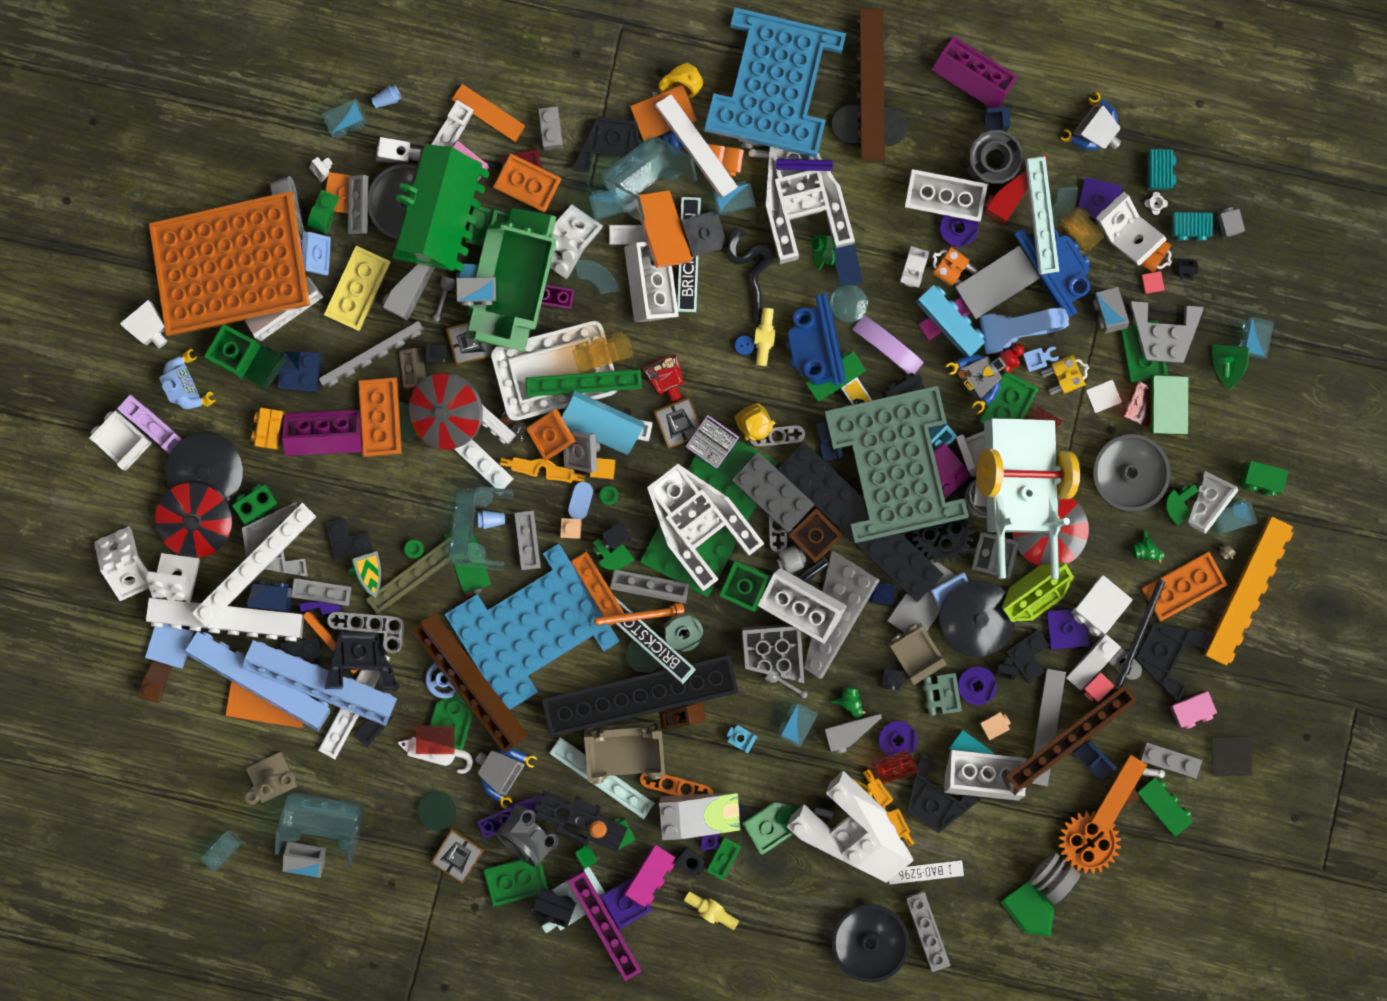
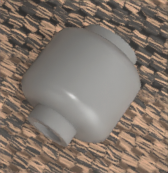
(791, 559)

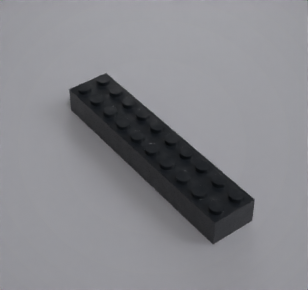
(844, 507)
(638, 696)

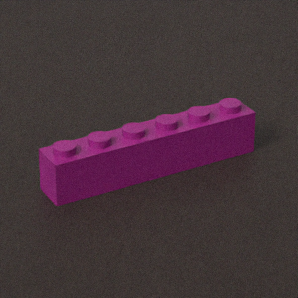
(603, 924)

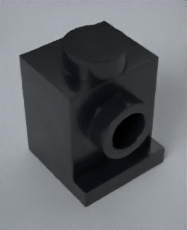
(892, 679)

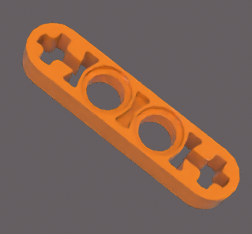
(677, 783)

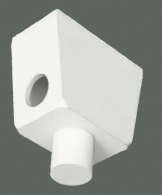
(387, 151)
(146, 325)

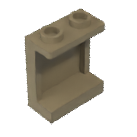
(917, 653)

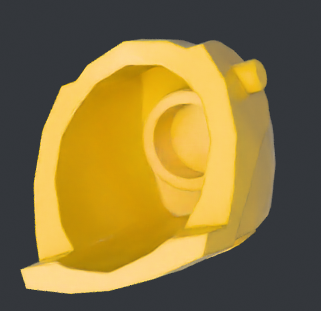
(683, 75)
(754, 422)

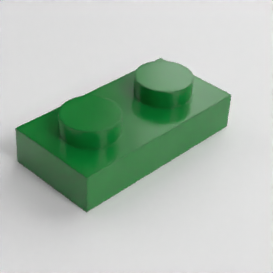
(723, 858)

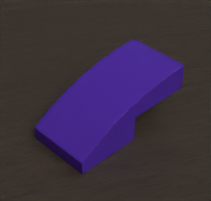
(326, 608)

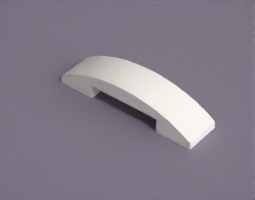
(454, 125)

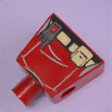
(666, 376)

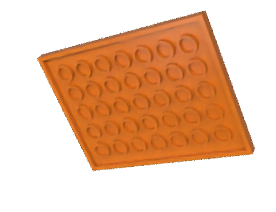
(229, 264)

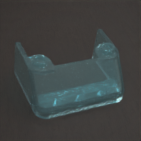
(643, 167)
(461, 549)
(320, 818)

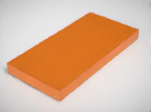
(664, 230)
(380, 417)
(1186, 586)
(249, 706)

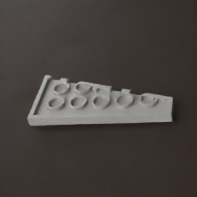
(851, 587)

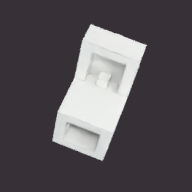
(914, 267)

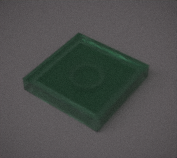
(265, 367)

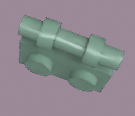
(948, 694)

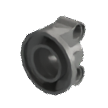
(1002, 144)
(525, 837)

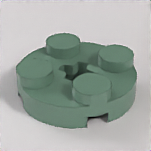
(676, 624)

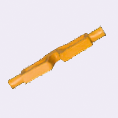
(552, 471)
(884, 798)

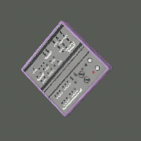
(712, 442)

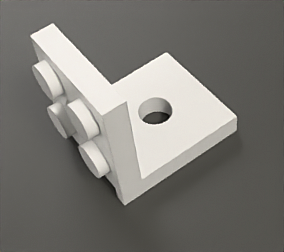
(1124, 226)
(572, 240)
(121, 563)
(173, 586)

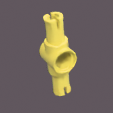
(764, 336)
(711, 910)

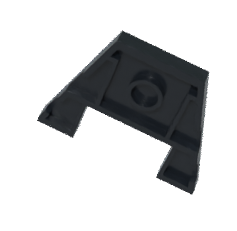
(608, 138)
(1162, 651)
(360, 652)
(930, 803)

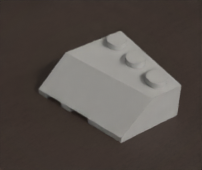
(774, 650)

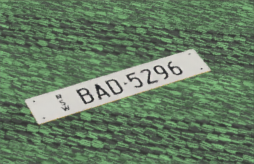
(929, 872)

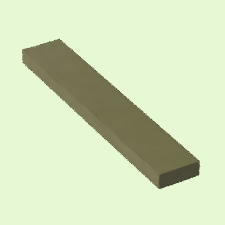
(411, 577)

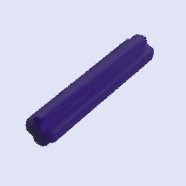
(804, 164)

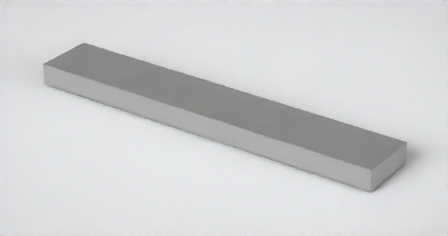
(1048, 715)

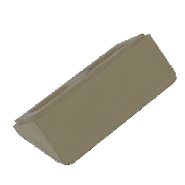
(412, 367)

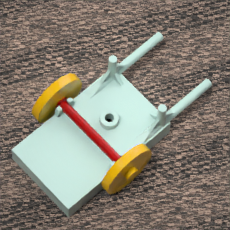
(1021, 460)

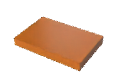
(650, 120)
(527, 183)

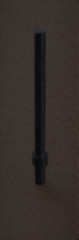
(1125, 668)

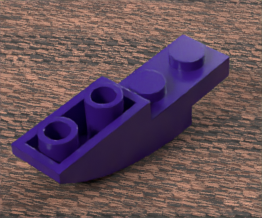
(492, 823)

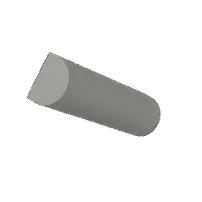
(649, 586)

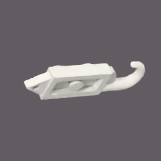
(442, 759)

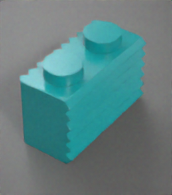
(1160, 169)
(1191, 226)

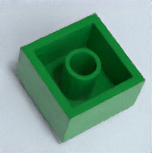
(232, 351)
(1262, 477)
(745, 585)

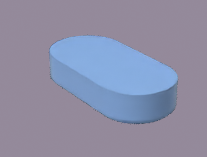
(580, 500)

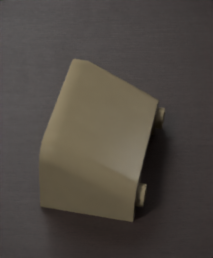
(624, 750)

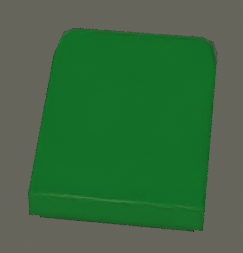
(585, 857)

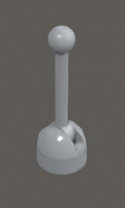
(447, 284)
(772, 678)

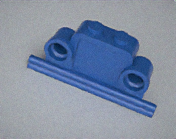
(1070, 281)
(816, 344)

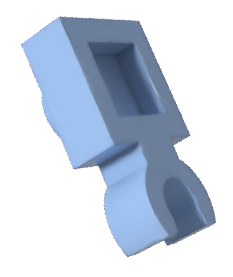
(1037, 359)

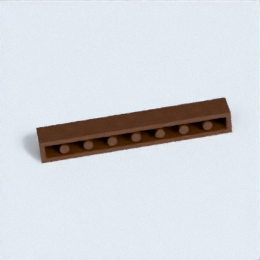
(872, 85)
(469, 683)
(1069, 740)

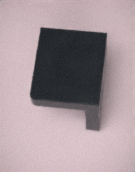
(436, 354)

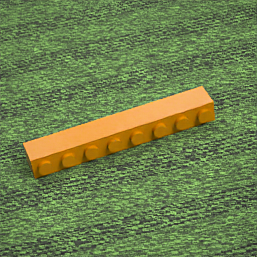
(1248, 590)

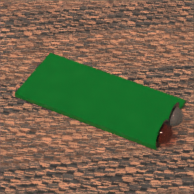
(471, 577)

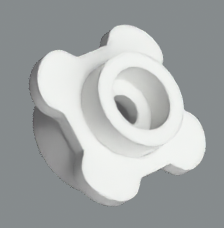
(1156, 198)

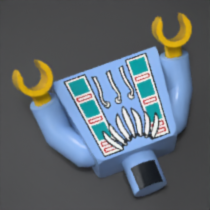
(179, 384)

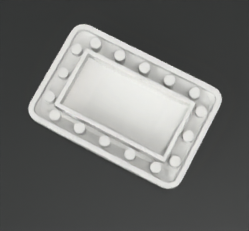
(544, 356)

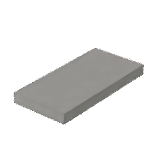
(997, 282)
(924, 611)

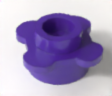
(712, 845)

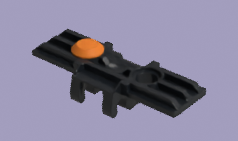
(584, 815)

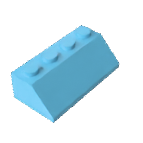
(950, 322)

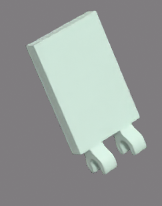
(565, 890)

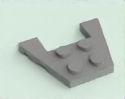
(1165, 341)
(259, 530)

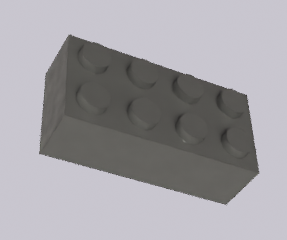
(772, 492)

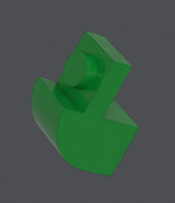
(322, 213)
(1174, 504)
(612, 561)

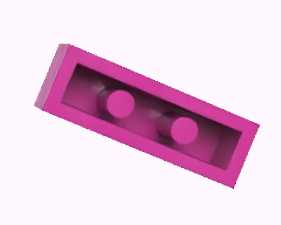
(649, 876)

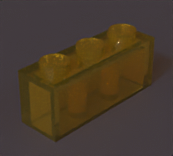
(602, 352)

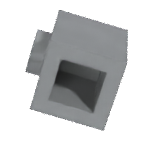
(1231, 222)

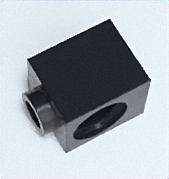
(685, 855)

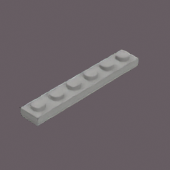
(365, 358)

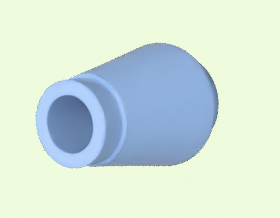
(387, 96)
(489, 519)

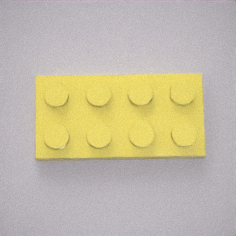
(357, 288)

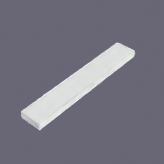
(696, 146)
(345, 719)

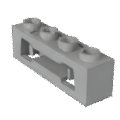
(927, 931)

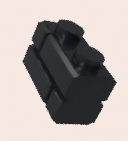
(615, 537)
(553, 907)

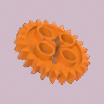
(1099, 856)

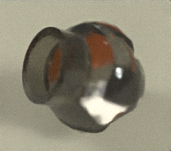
(518, 428)

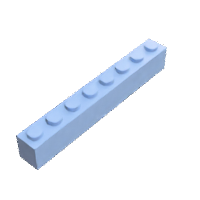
(230, 665)
(311, 680)

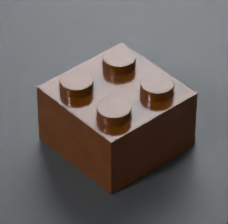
(815, 535)

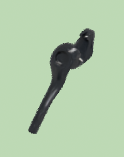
(763, 249)

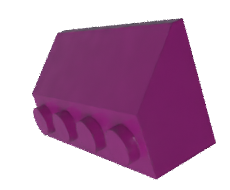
(974, 73)
(322, 432)
(950, 469)

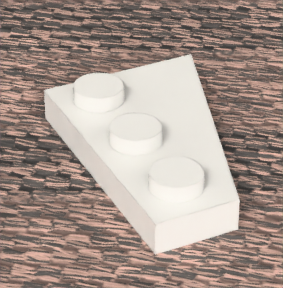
(1211, 501)

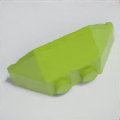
(1036, 593)

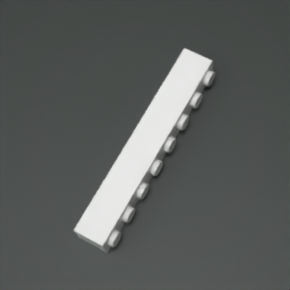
(253, 565)
(231, 619)

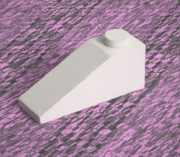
(1093, 662)

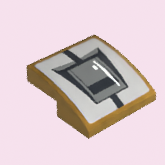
(465, 349)
(677, 421)
(457, 855)

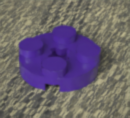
(954, 238)
(982, 695)
(897, 728)

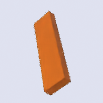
(490, 113)
(596, 585)
(322, 631)
(1119, 793)

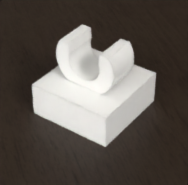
(321, 168)

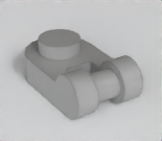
(1136, 667)

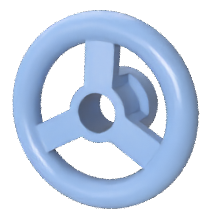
(430, 685)

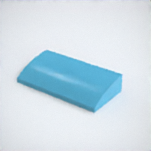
(608, 424)

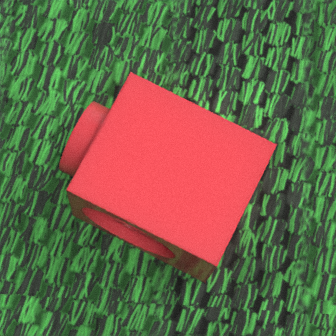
(1097, 688)

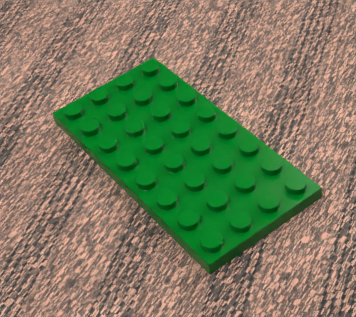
(719, 546)

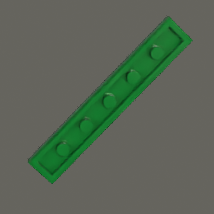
(583, 383)

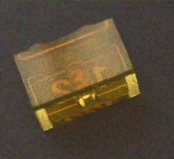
(1082, 228)

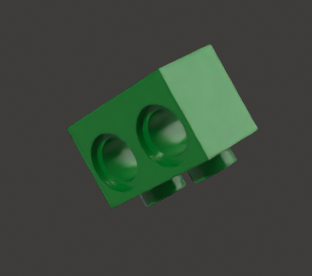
(258, 509)

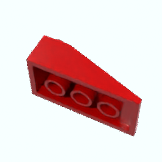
(1003, 204)

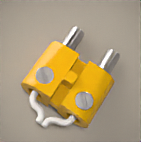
(1067, 374)

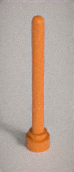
(672, 611)

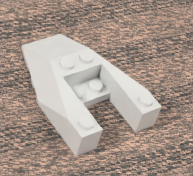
(800, 194)
(691, 514)
(862, 839)

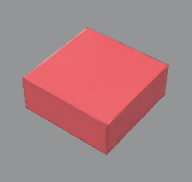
(1152, 282)

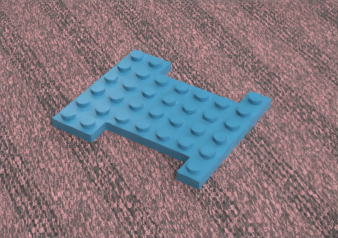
(774, 84)
(529, 628)

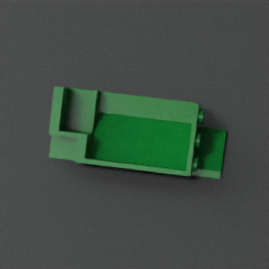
(520, 260)

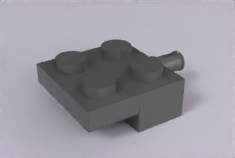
(986, 555)

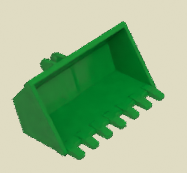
(439, 208)

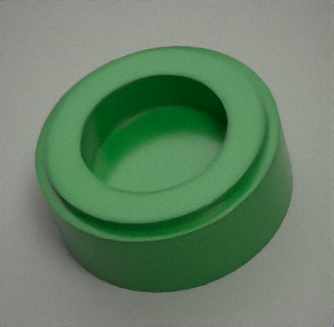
(608, 495)
(414, 548)

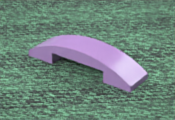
(888, 345)
(149, 423)

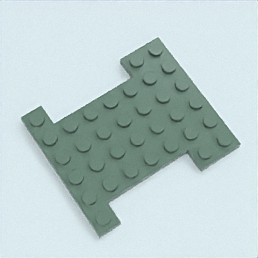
(896, 462)

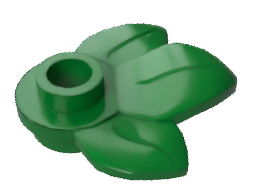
(823, 249)

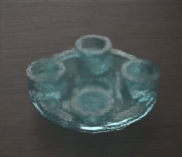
(849, 303)

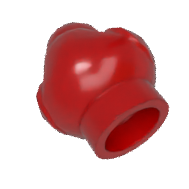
(1011, 356)

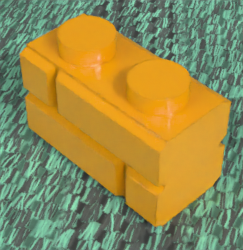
(268, 428)

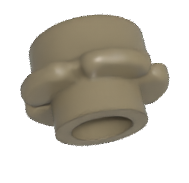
(1226, 551)

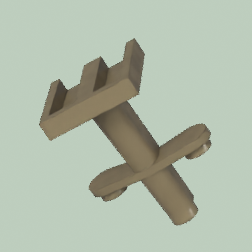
(269, 779)

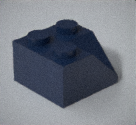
(300, 372)
(270, 597)

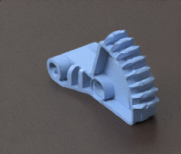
(1002, 330)

